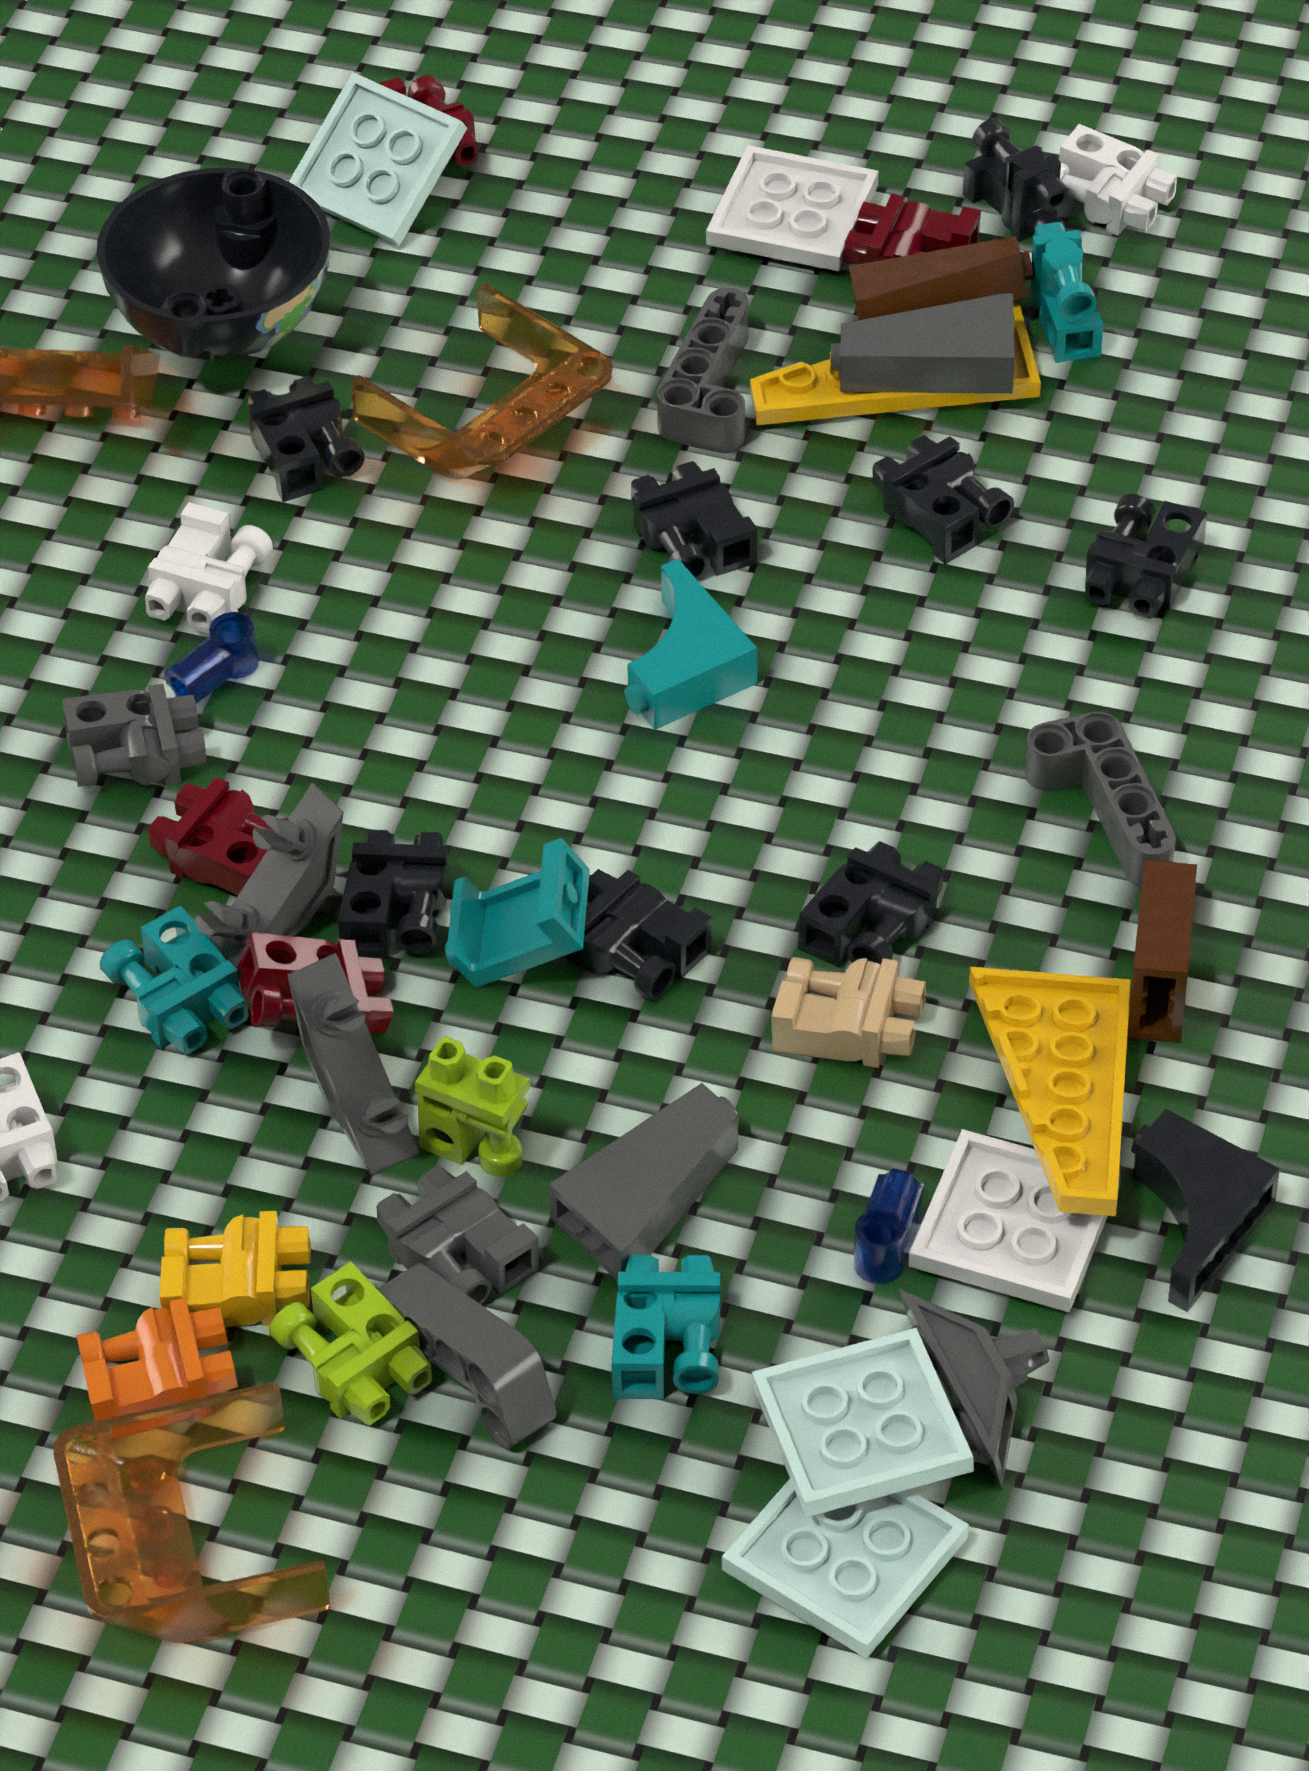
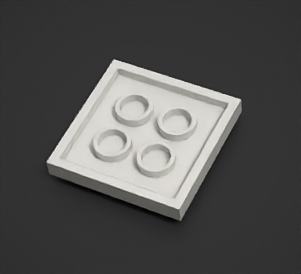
(791, 207)
(1002, 1228)

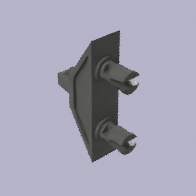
(288, 882)
(349, 1065)
(978, 1374)

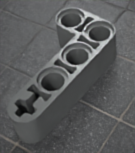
(692, 395)
(1098, 755)
(477, 1352)

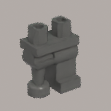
(133, 735)
(458, 1221)

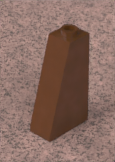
(940, 277)
(1162, 951)

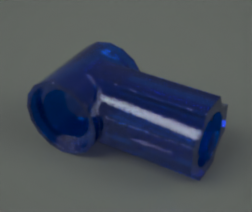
(225, 654)
(886, 1226)

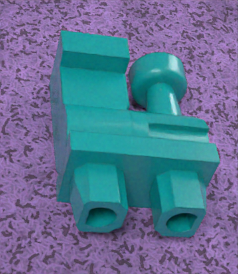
(1062, 297)
(193, 986)
(660, 1309)

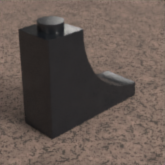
(1210, 1189)

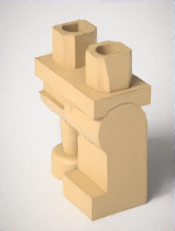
(855, 1023)

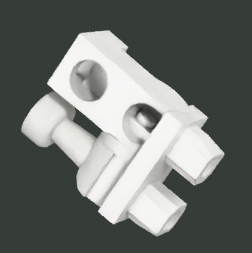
(1114, 180)
(193, 572)
(25, 1132)

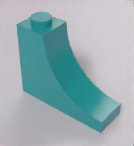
(697, 659)

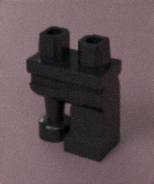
(1014, 180)
(290, 428)
(940, 496)
(696, 508)
(1139, 569)
(394, 877)
(870, 891)
(637, 917)

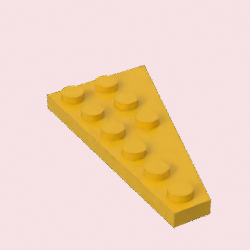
(814, 392)
(1066, 1069)

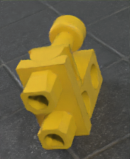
(249, 1275)

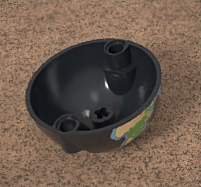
(199, 285)

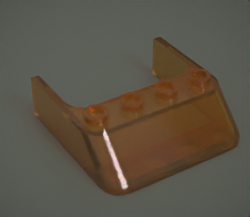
(563, 379)
(78, 381)
(134, 1526)

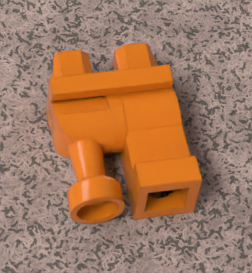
(168, 1362)

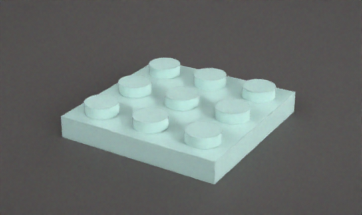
(377, 158)
(862, 1422)
(846, 1567)

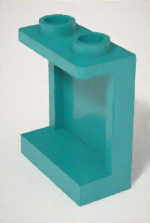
(519, 921)

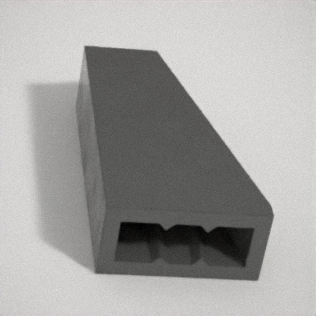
(930, 349)
(646, 1179)

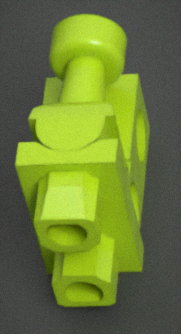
(465, 1101)
(370, 1350)

